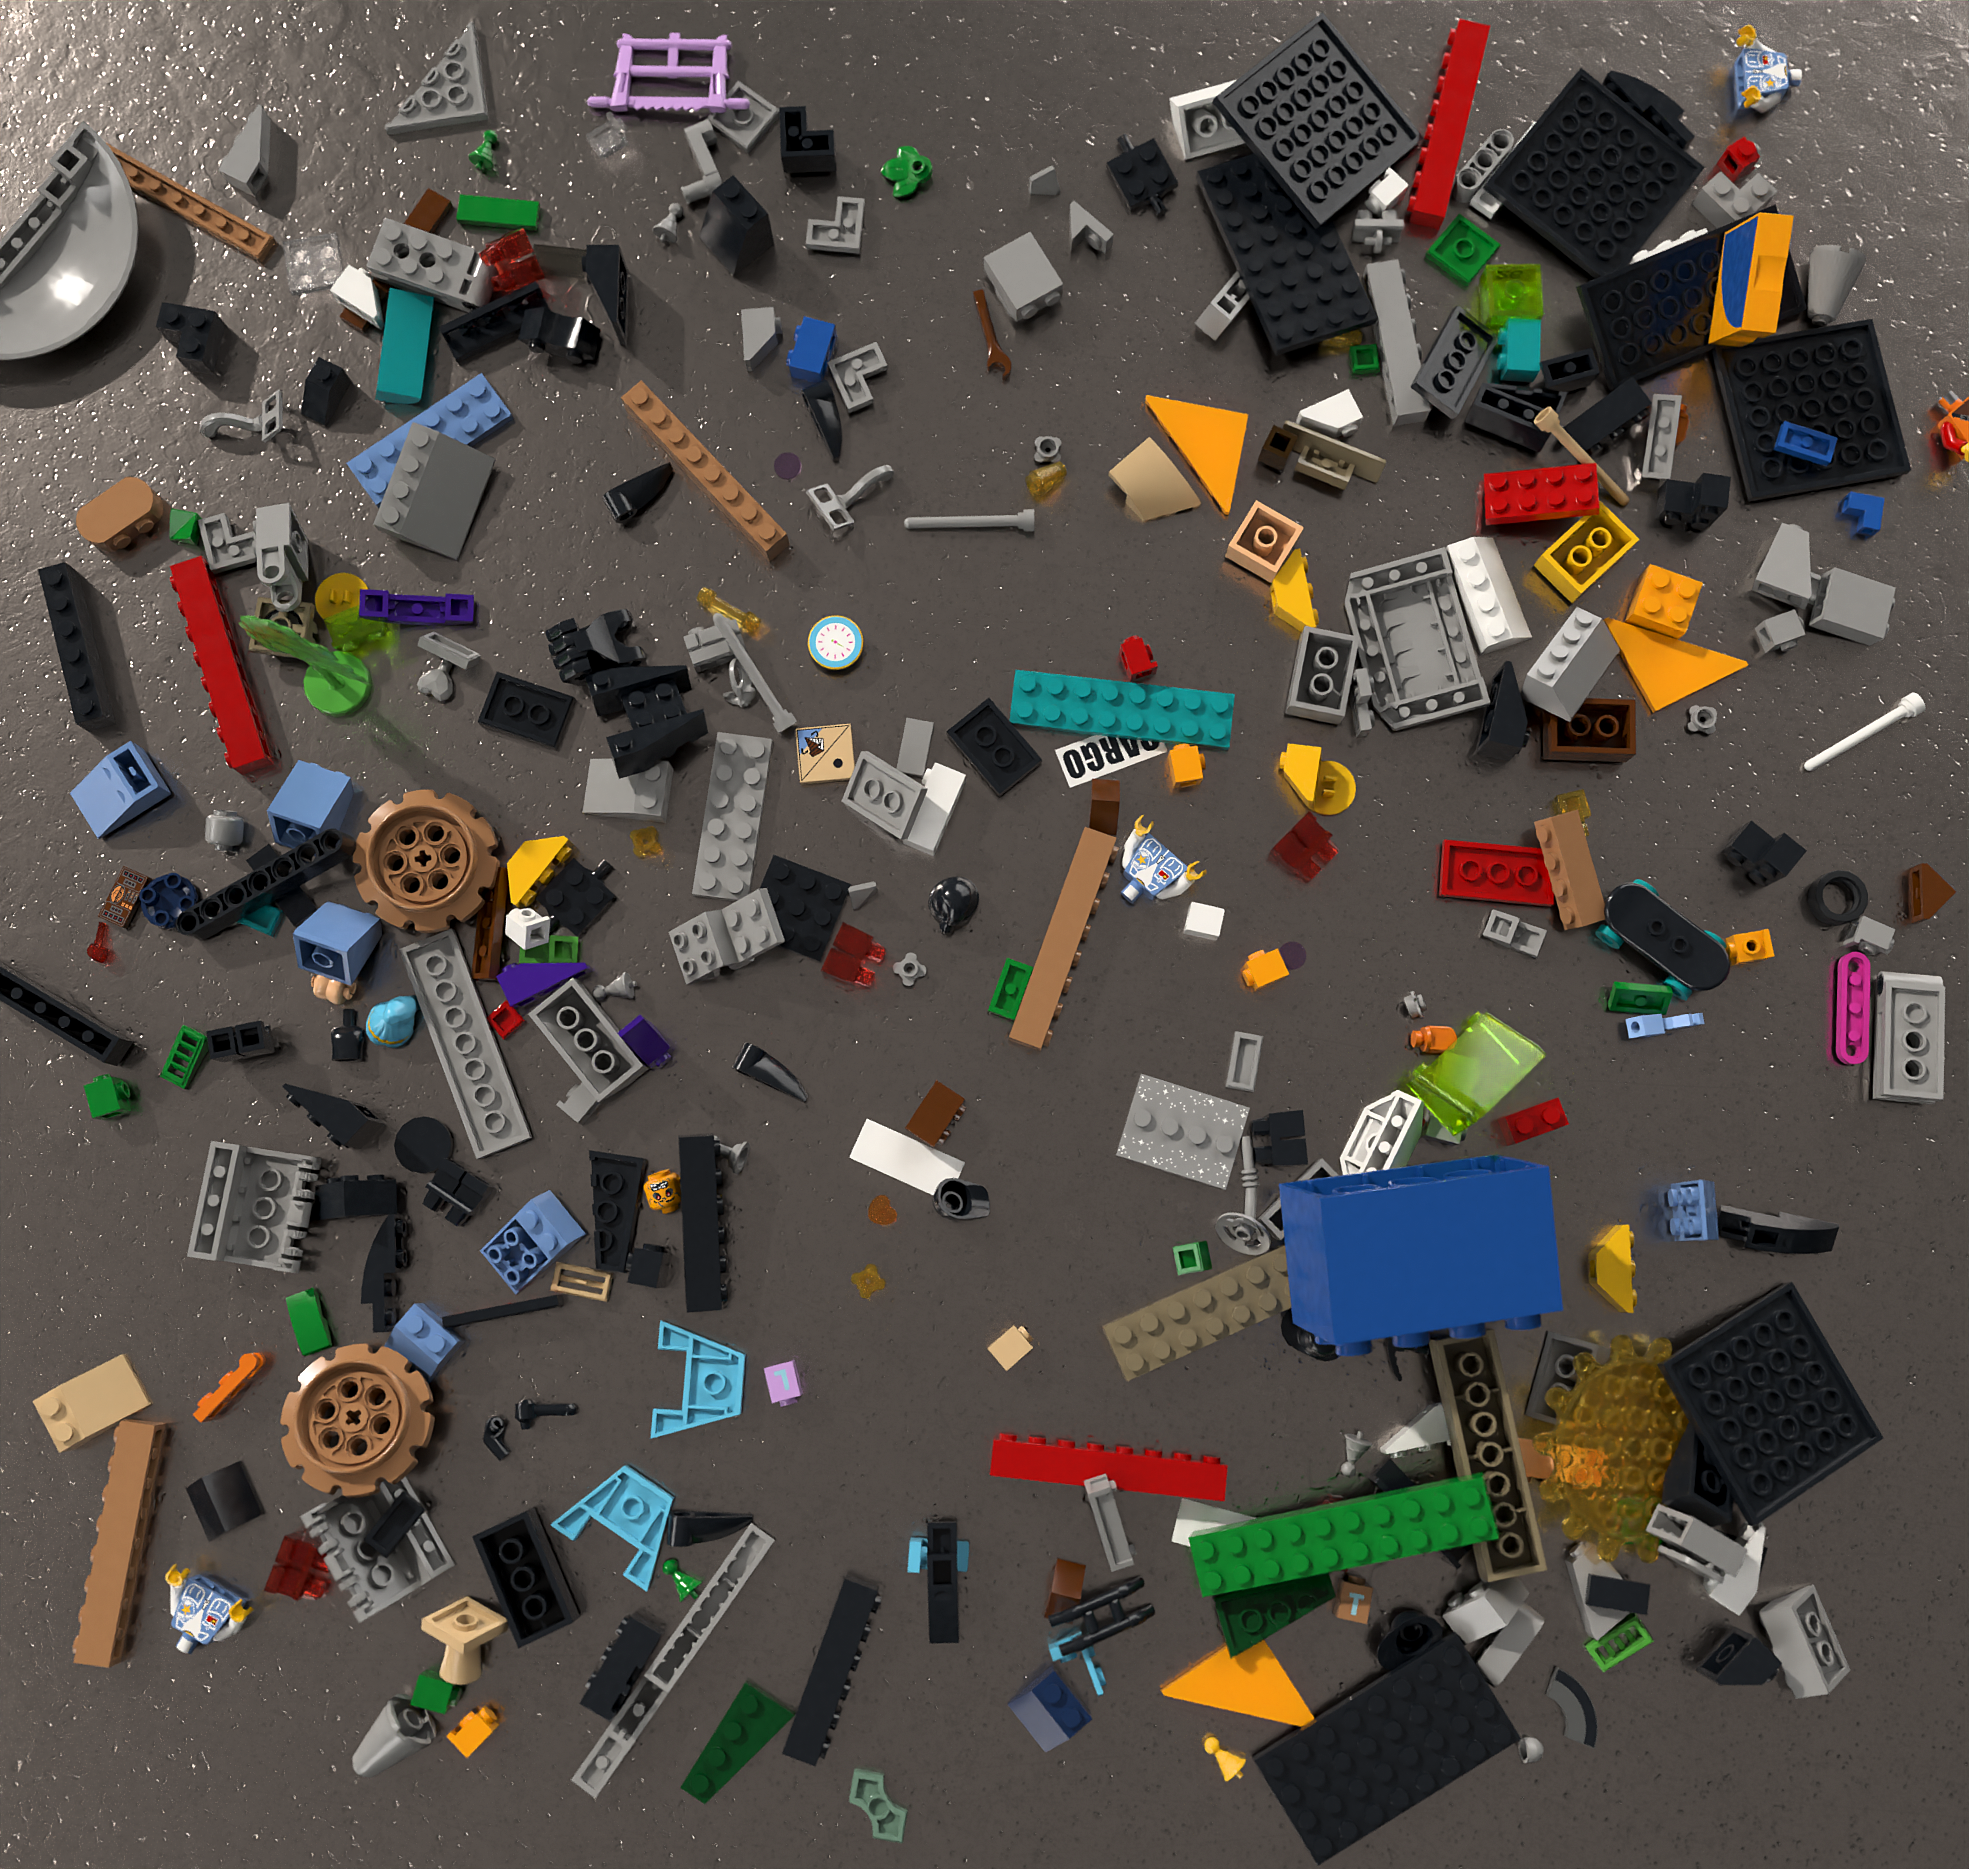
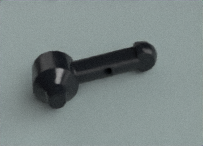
(527, 1411)

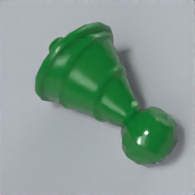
(483, 154)
(684, 1583)

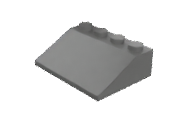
(434, 491)

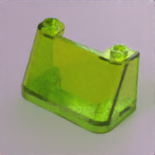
(1474, 1071)

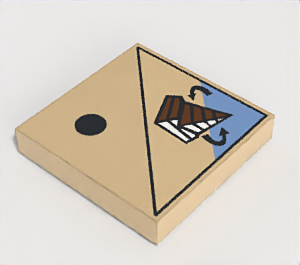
(825, 753)

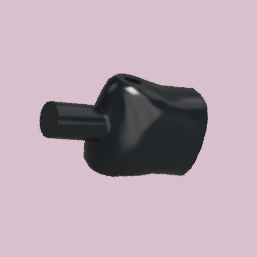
(347, 1039)

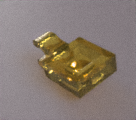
(1574, 801)

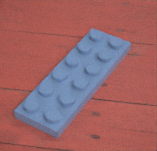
(463, 415)

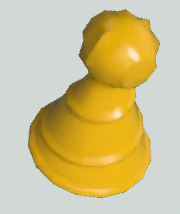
(1228, 1762)

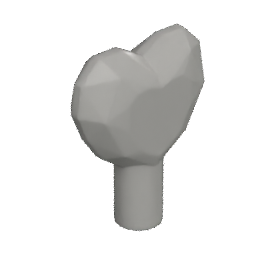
(437, 681)

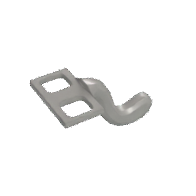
(212, 422)
(842, 502)

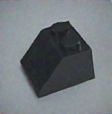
(1740, 1661)

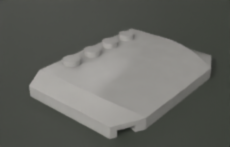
(1414, 640)

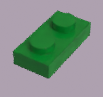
(1010, 989)
(1640, 998)

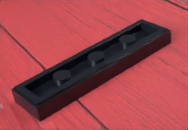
(503, 1311)

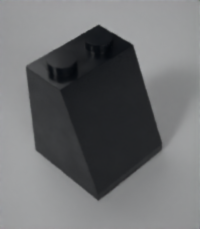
(736, 226)

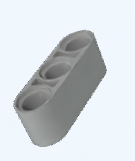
(1487, 155)
(1507, 1644)

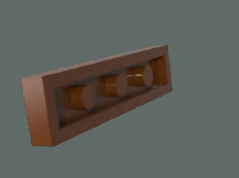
(490, 930)

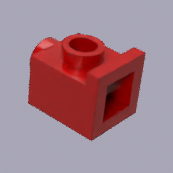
(1744, 155)
(1137, 658)

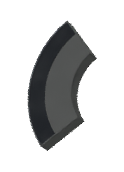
(1576, 1706)

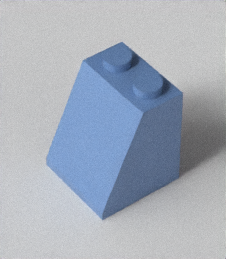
(309, 804)
(336, 941)

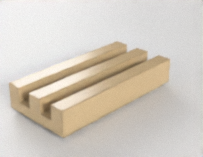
(605, 1286)

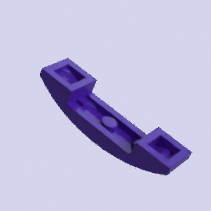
(416, 609)

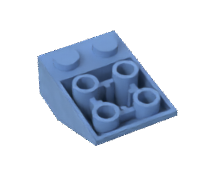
(119, 789)
(1693, 1211)
(532, 1241)

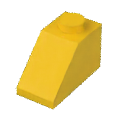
(1302, 770)

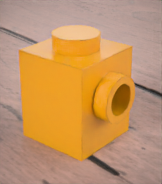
(1186, 765)
(1264, 969)

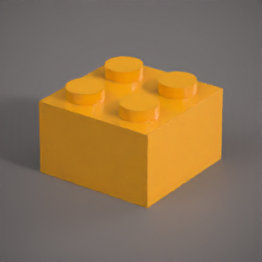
(1663, 602)

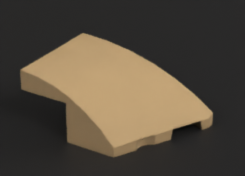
(1153, 483)

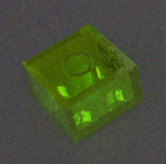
(1510, 293)

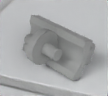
(1377, 231)

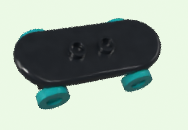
(1665, 937)

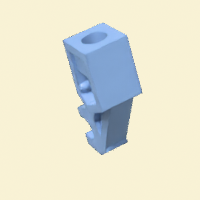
(1655, 1025)

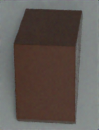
(1104, 806)
(1928, 892)
(1065, 1587)

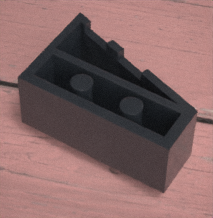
(621, 1666)

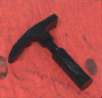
(1391, 1350)

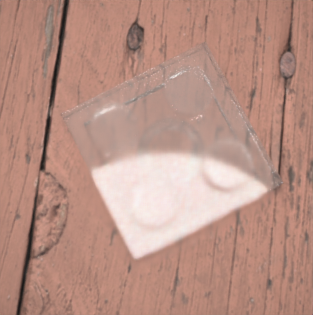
(313, 263)

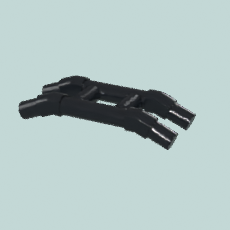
(1086, 1610)

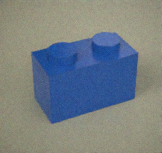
(812, 349)

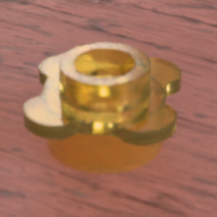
(645, 833)
(867, 1289)

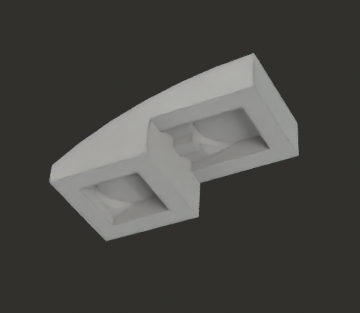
(1514, 934)

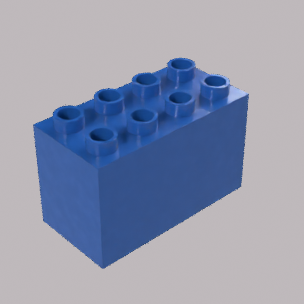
(1421, 1251)

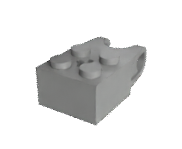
(281, 553)

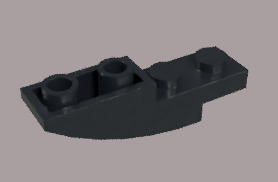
(1651, 105)
(1777, 1234)
(384, 1258)
(942, 1582)

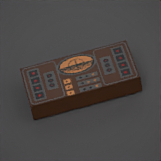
(124, 897)

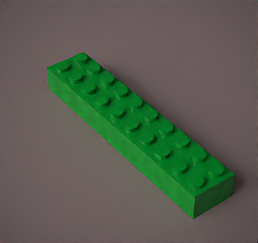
(1344, 1534)

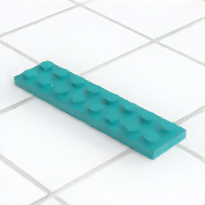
(1122, 709)

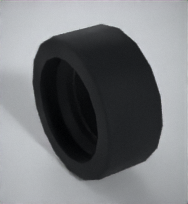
(1852, 882)

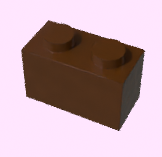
(936, 1114)

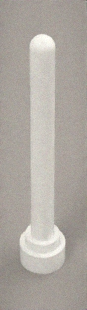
(1910, 706)

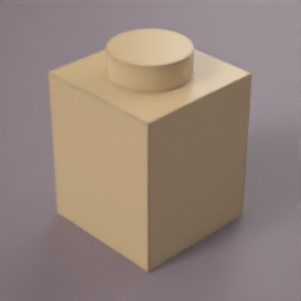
(1011, 1346)

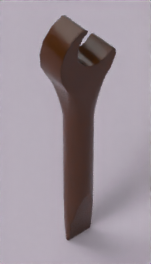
(996, 355)

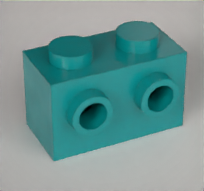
(1520, 350)

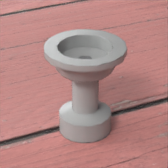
(736, 1156)

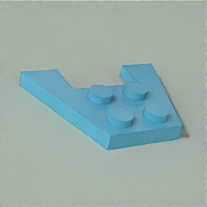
(710, 1384)
(632, 1510)

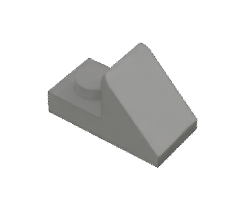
(1085, 225)

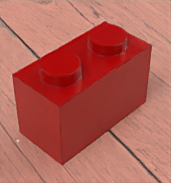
(1532, 1121)

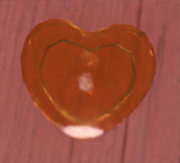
(881, 1212)

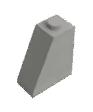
(1787, 568)
(1585, 1560)

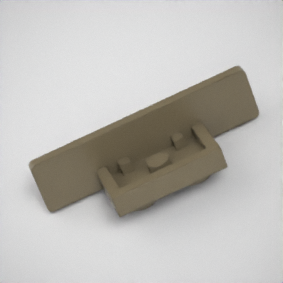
(1331, 459)

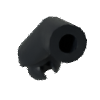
(493, 1437)

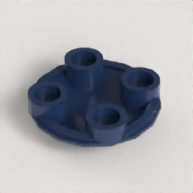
(166, 899)

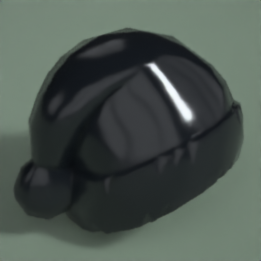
(953, 902)

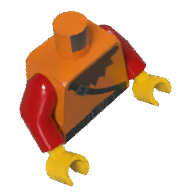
(1955, 426)

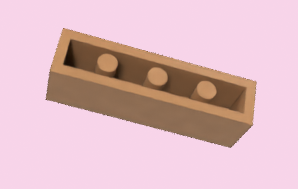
(1570, 869)

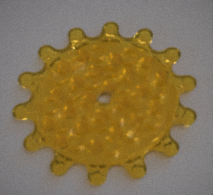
(1588, 1445)

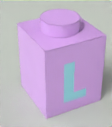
(783, 1383)

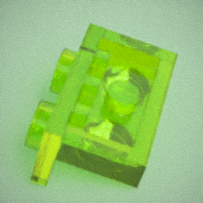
(349, 629)

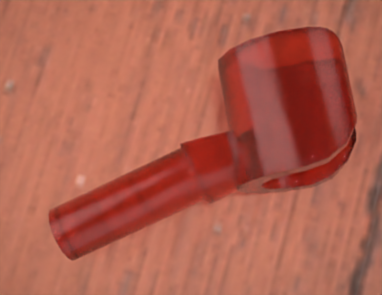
(96, 950)

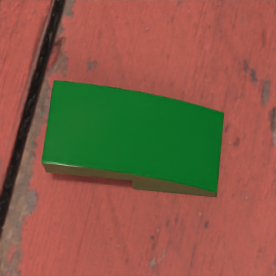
(308, 1323)

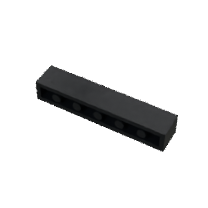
(77, 647)
(61, 1017)
(700, 1222)
(830, 1671)

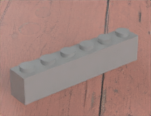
(1396, 340)

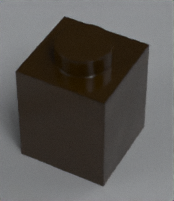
(1277, 448)

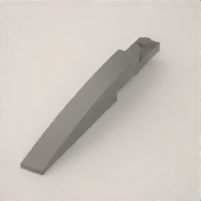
(672, 1660)

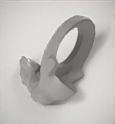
(744, 691)

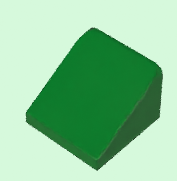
(1192, 1258)

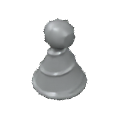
(667, 228)
(620, 987)
(1356, 1447)

